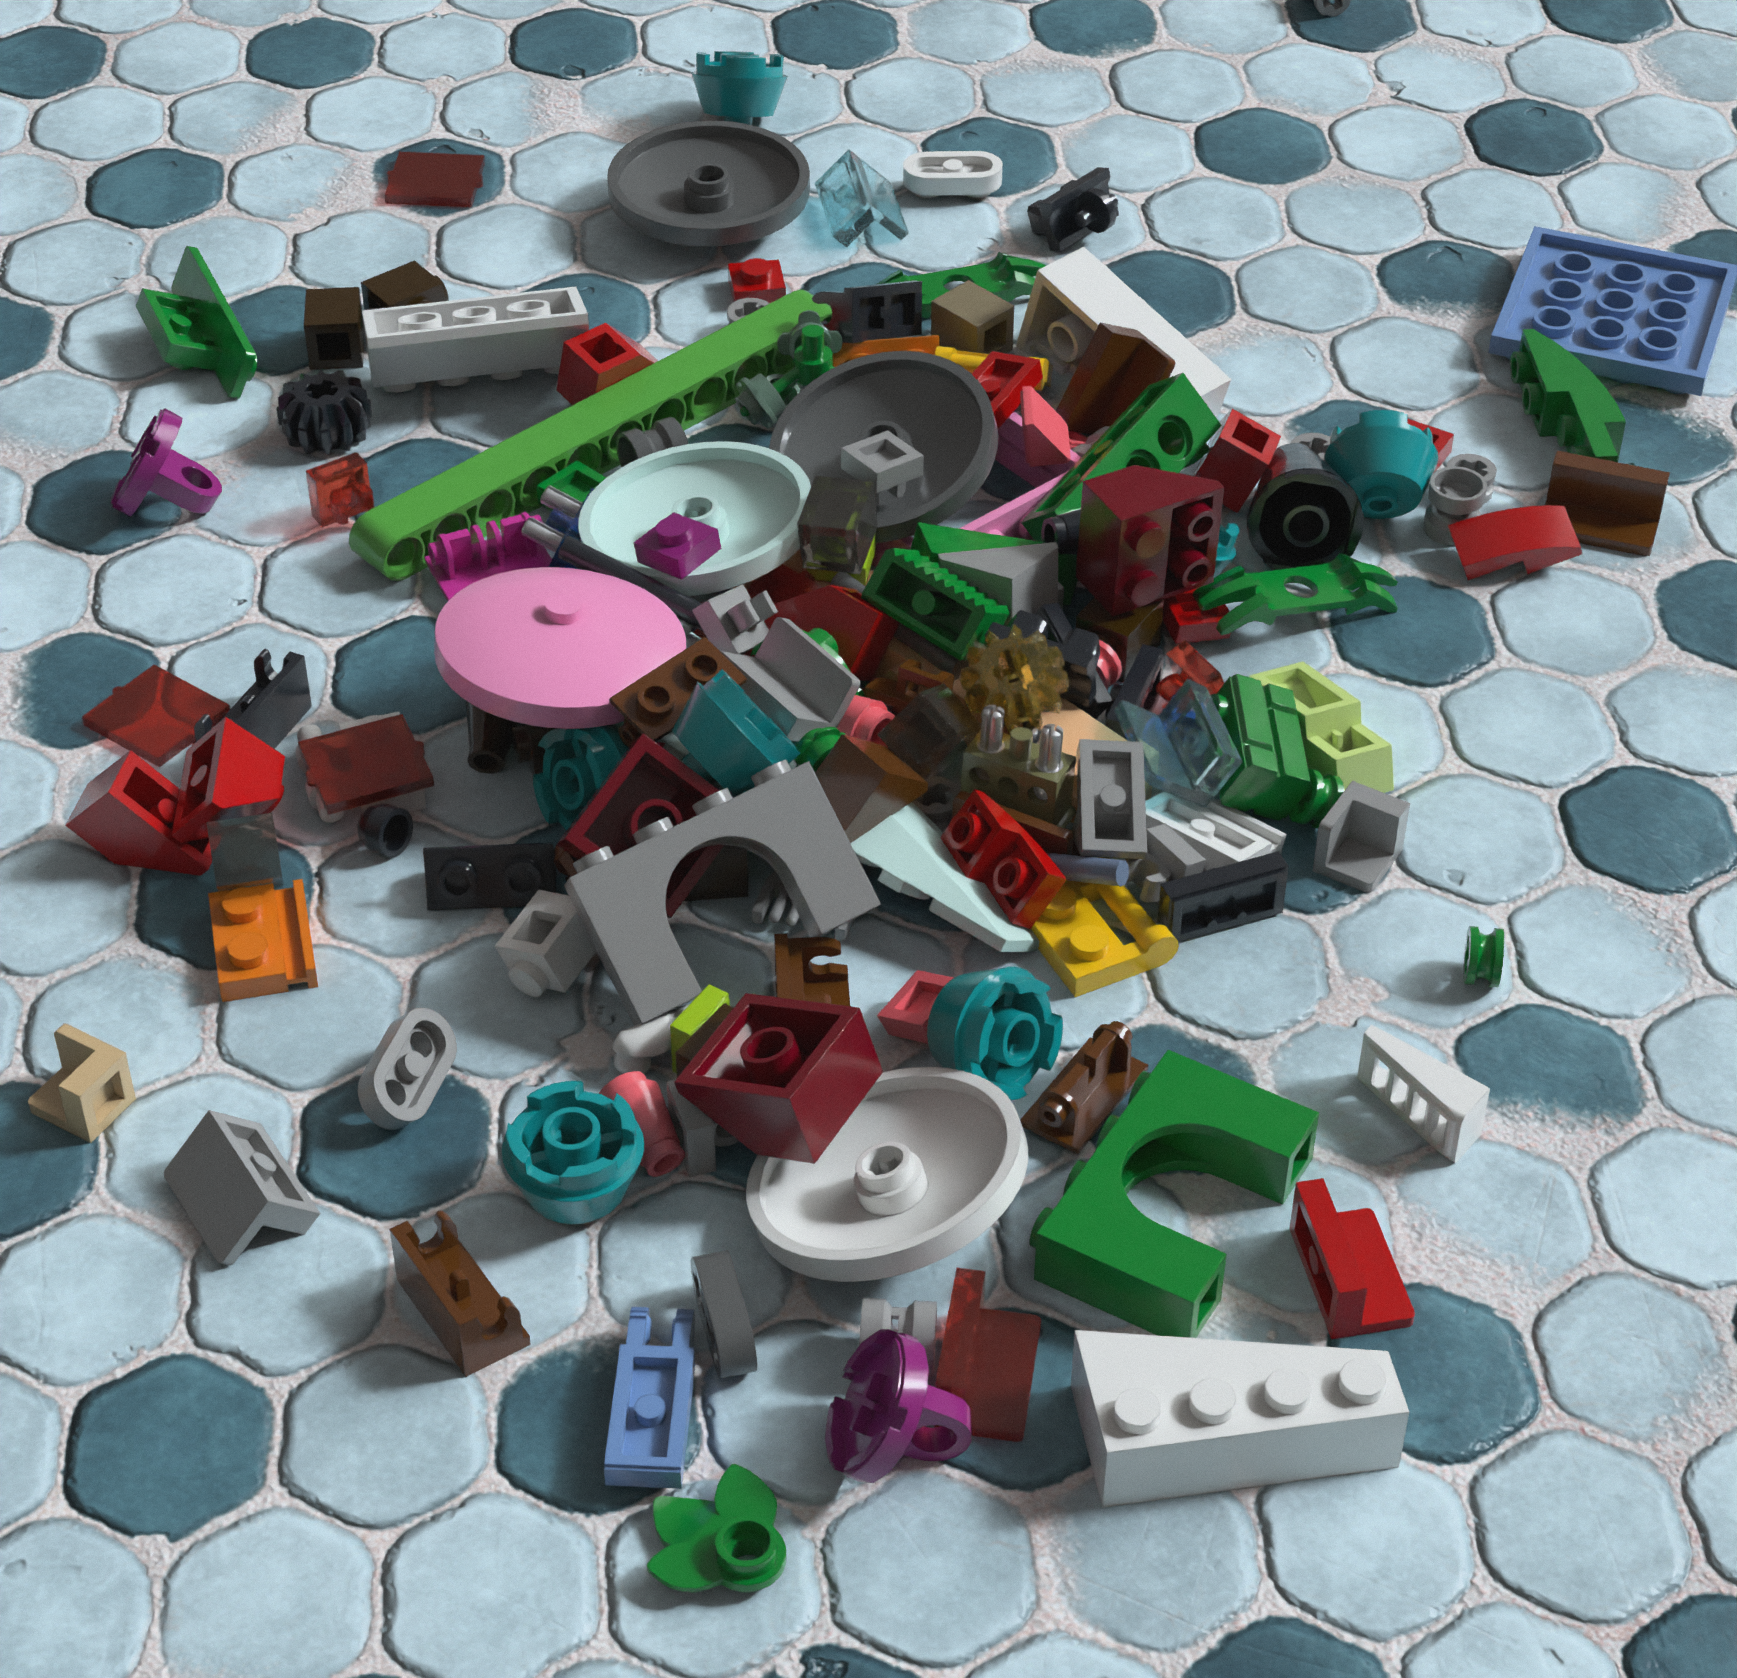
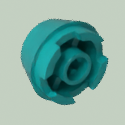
(739, 84)
(1384, 462)
(729, 735)
(574, 769)
(995, 1027)
(573, 1152)

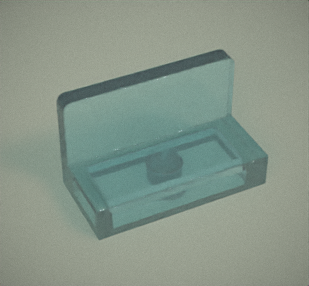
(855, 197)
(1183, 745)

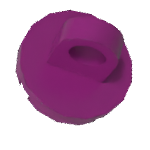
(165, 472)
(889, 1411)

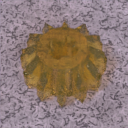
(1010, 658)

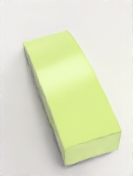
(1333, 728)

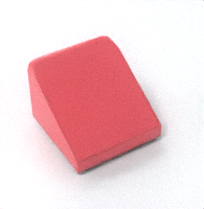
(1043, 431)

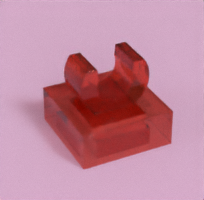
(339, 490)
(1191, 665)

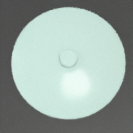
(731, 486)

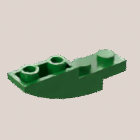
(1566, 398)

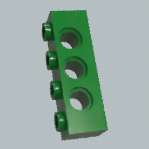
(1159, 430)

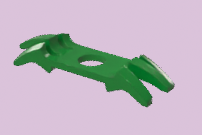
(1003, 276)
(1267, 598)

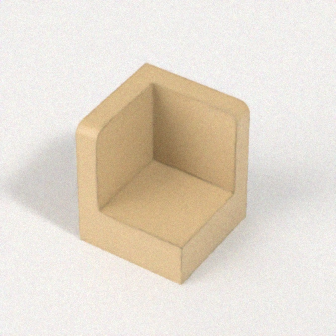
(88, 1088)

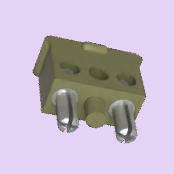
(1020, 772)

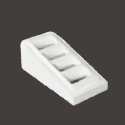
(1424, 1092)

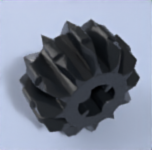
(324, 412)

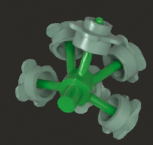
(812, 351)

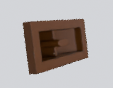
(866, 784)

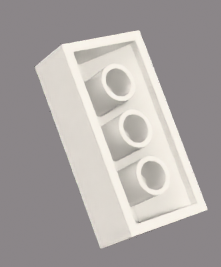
(471, 337)

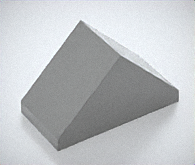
(1014, 575)

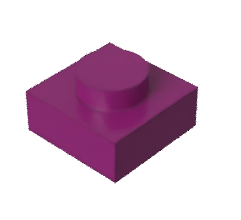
(677, 545)

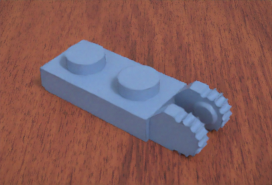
(651, 1405)

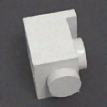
(546, 945)

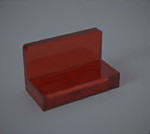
(988, 1359)

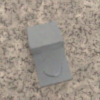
(1110, 799)

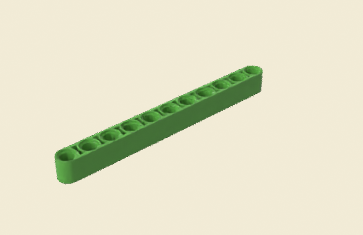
(505, 477)

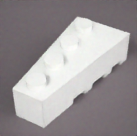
(1079, 294)
(1230, 1414)

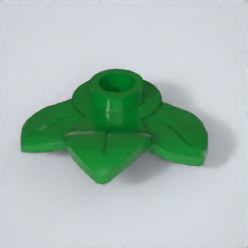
(709, 1537)

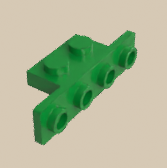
(198, 325)

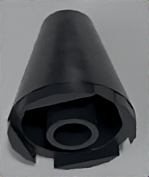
(1303, 511)

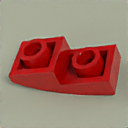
(1505, 537)
(1004, 857)

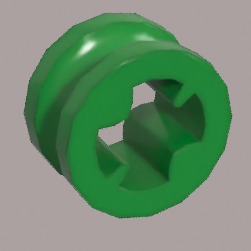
(1318, 799)
(1483, 956)

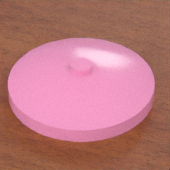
(552, 644)

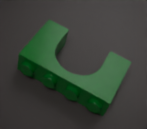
(1174, 1120)

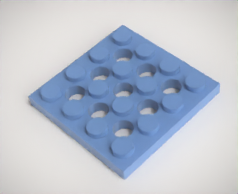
(1619, 308)

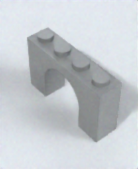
(780, 820)

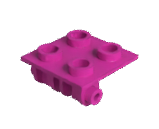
(466, 557)

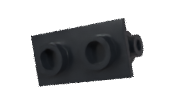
(487, 875)

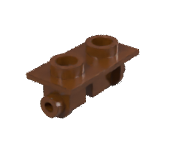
(659, 697)
(1086, 1089)

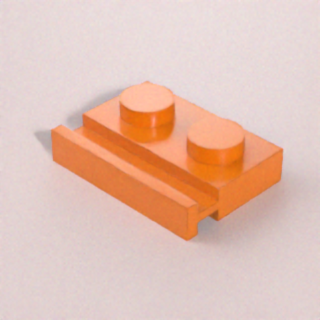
(261, 940)

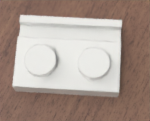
(1215, 832)

